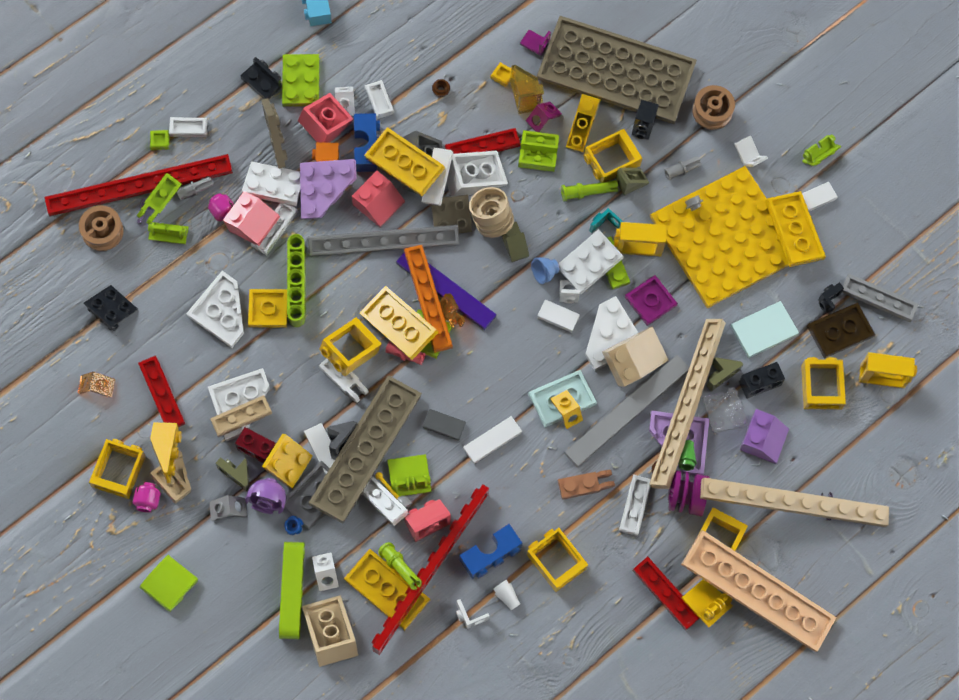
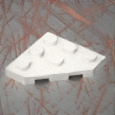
(220, 310)
(609, 329)
(236, 392)

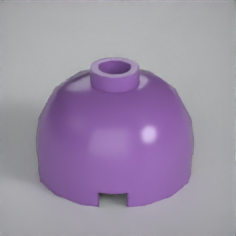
(266, 496)

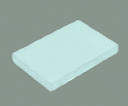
(764, 329)
(576, 386)

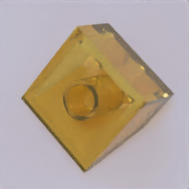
(525, 89)

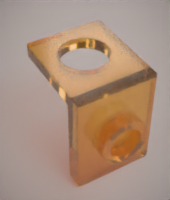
(97, 383)

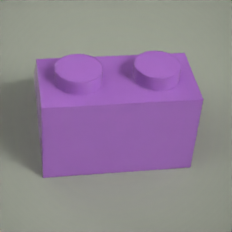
(764, 436)

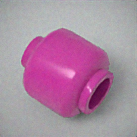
(219, 206)
(146, 497)

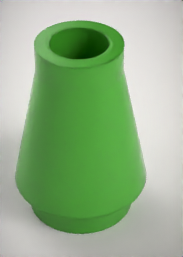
(688, 459)

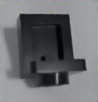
(830, 293)

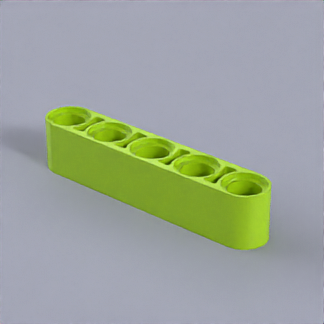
(293, 272)
(291, 590)

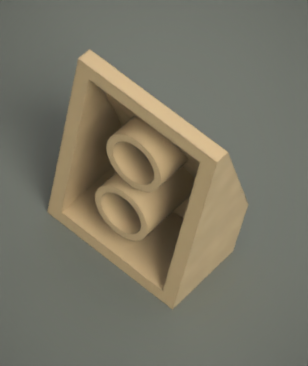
(635, 357)
(330, 631)

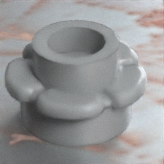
(693, 203)

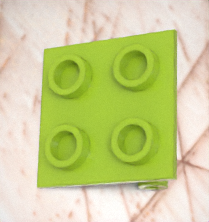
(409, 475)

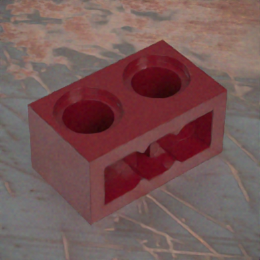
(254, 445)

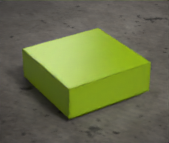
(159, 140)

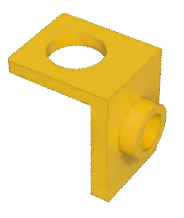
(567, 407)

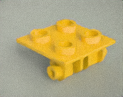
(707, 602)

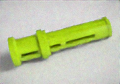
(579, 190)
(396, 561)

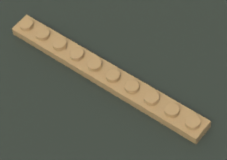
(687, 404)
(794, 502)

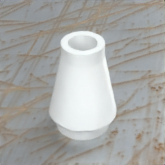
(506, 594)

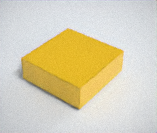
(501, 74)

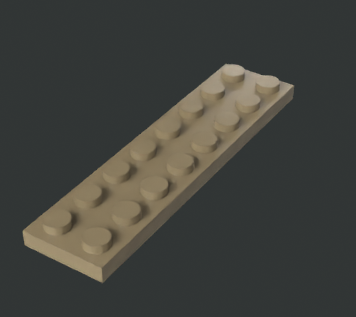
(365, 449)

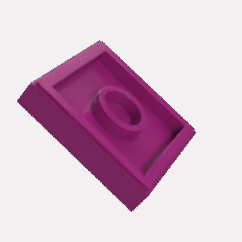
(651, 300)

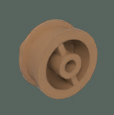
(713, 107)
(101, 228)

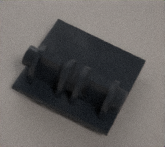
(110, 307)

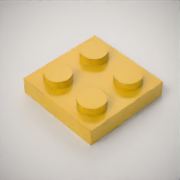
(267, 308)
(287, 461)

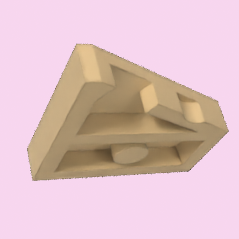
(179, 484)

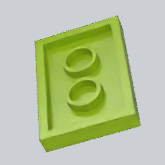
(300, 79)

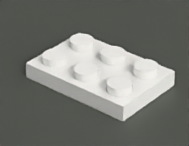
(273, 183)
(590, 261)

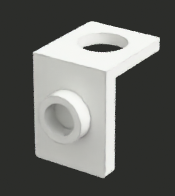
(345, 97)
(748, 152)
(567, 295)
(324, 568)
(462, 616)

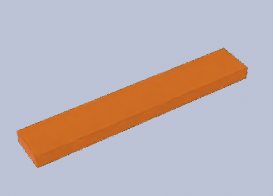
(428, 296)

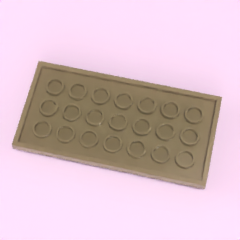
(615, 68)

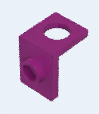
(535, 42)
(546, 112)

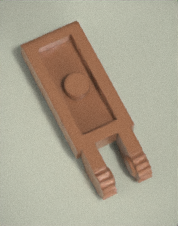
(584, 484)

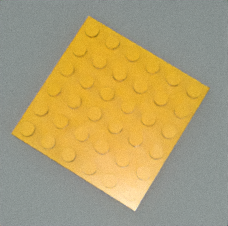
(726, 240)

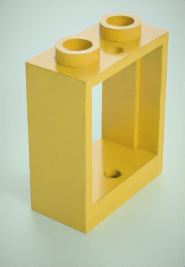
(621, 138)
(640, 239)
(361, 335)
(887, 370)
(823, 402)
(112, 487)
(728, 523)
(568, 576)

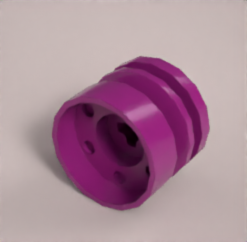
(686, 493)

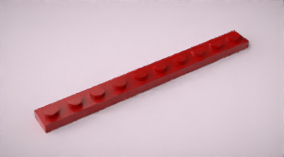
(135, 185)
(425, 574)

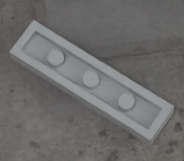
(879, 298)

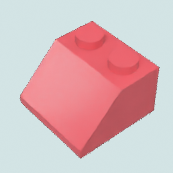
(325, 119)
(377, 199)
(250, 218)
(427, 519)

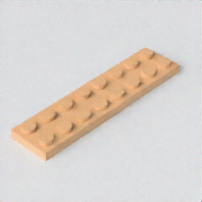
(758, 591)

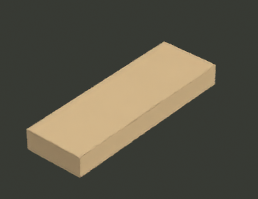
(241, 416)

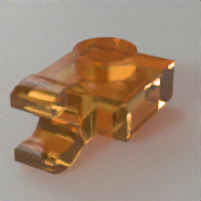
(449, 310)

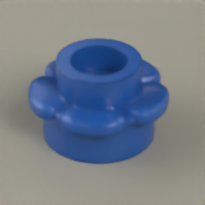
(293, 530)

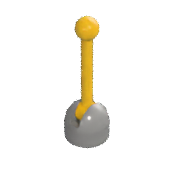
(406, 502)

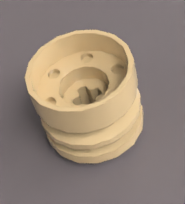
(491, 212)

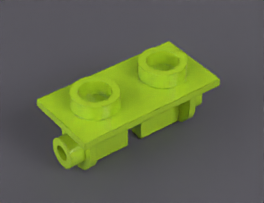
(814, 155)
(168, 233)

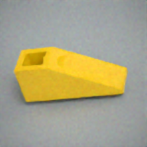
(583, 122)
(164, 443)

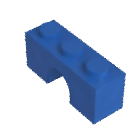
(365, 128)
(478, 563)

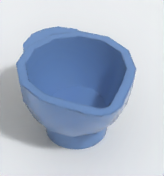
(544, 269)

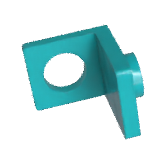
(600, 218)

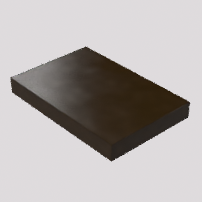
(840, 330)

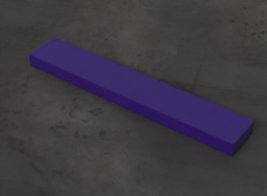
(467, 303)

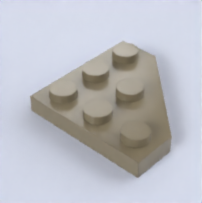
(275, 133)

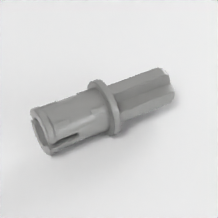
(682, 167)
(194, 188)

